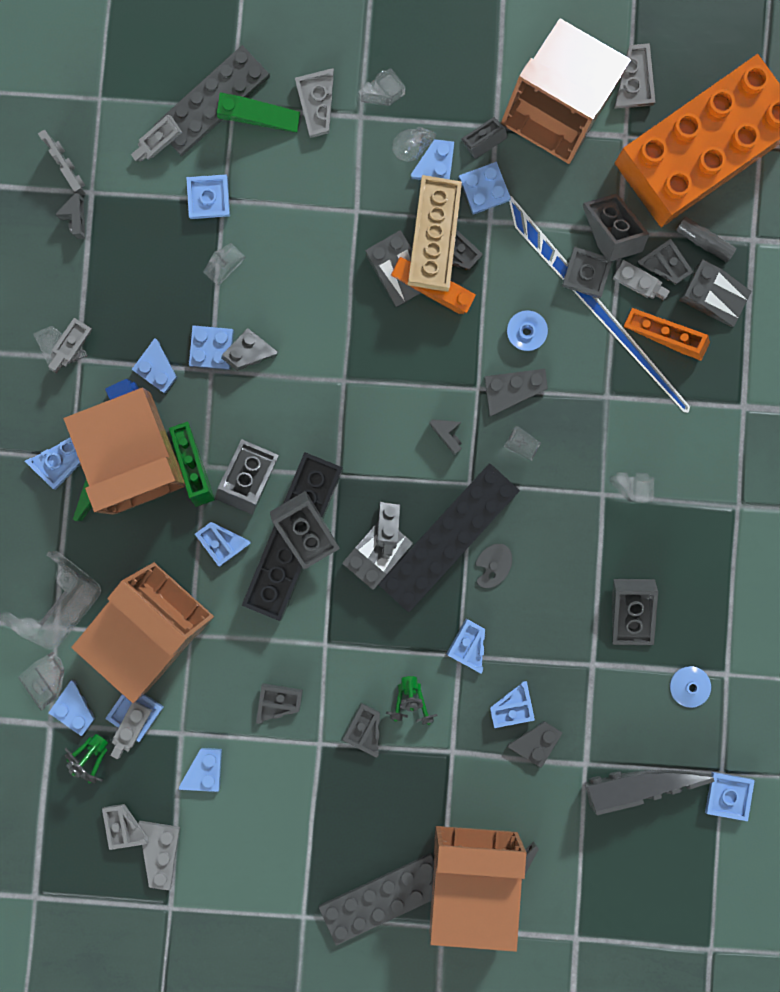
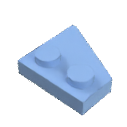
(436, 161)
(155, 367)
(221, 542)
(469, 645)
(513, 708)
(73, 709)
(204, 771)

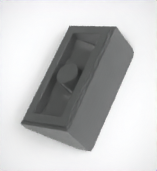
(484, 137)

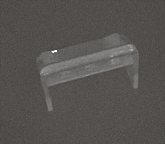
(57, 624)

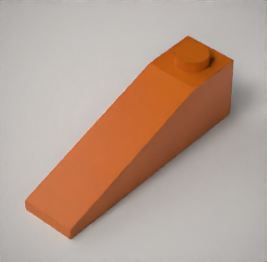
(456, 299)
(668, 333)

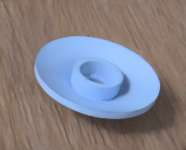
(531, 321)
(680, 686)

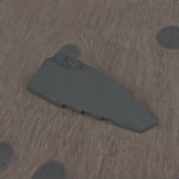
(630, 788)

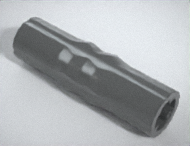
(704, 238)

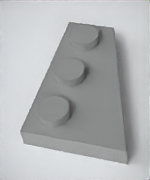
(637, 82)
(316, 100)
(66, 165)
(160, 853)

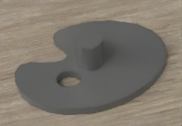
(494, 559)

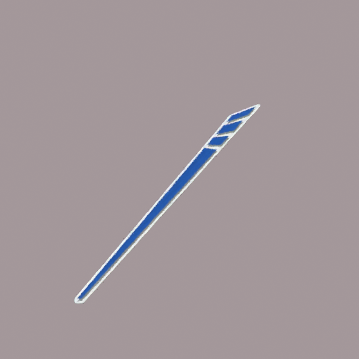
(551, 255)

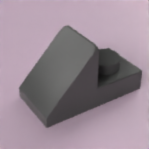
(74, 211)
(443, 429)

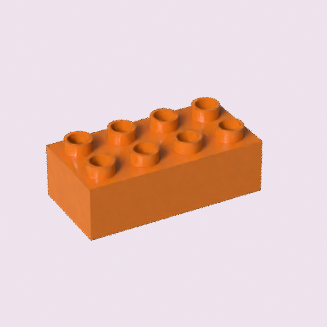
(705, 142)

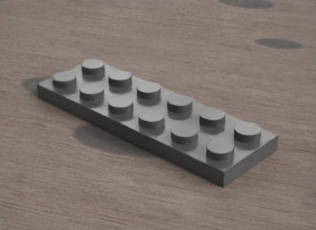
(198, 109)
(379, 900)

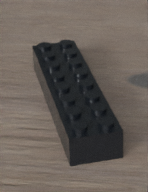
(449, 537)
(278, 566)

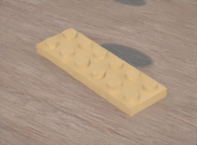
(434, 233)

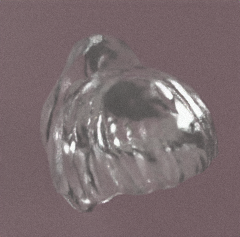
(412, 143)

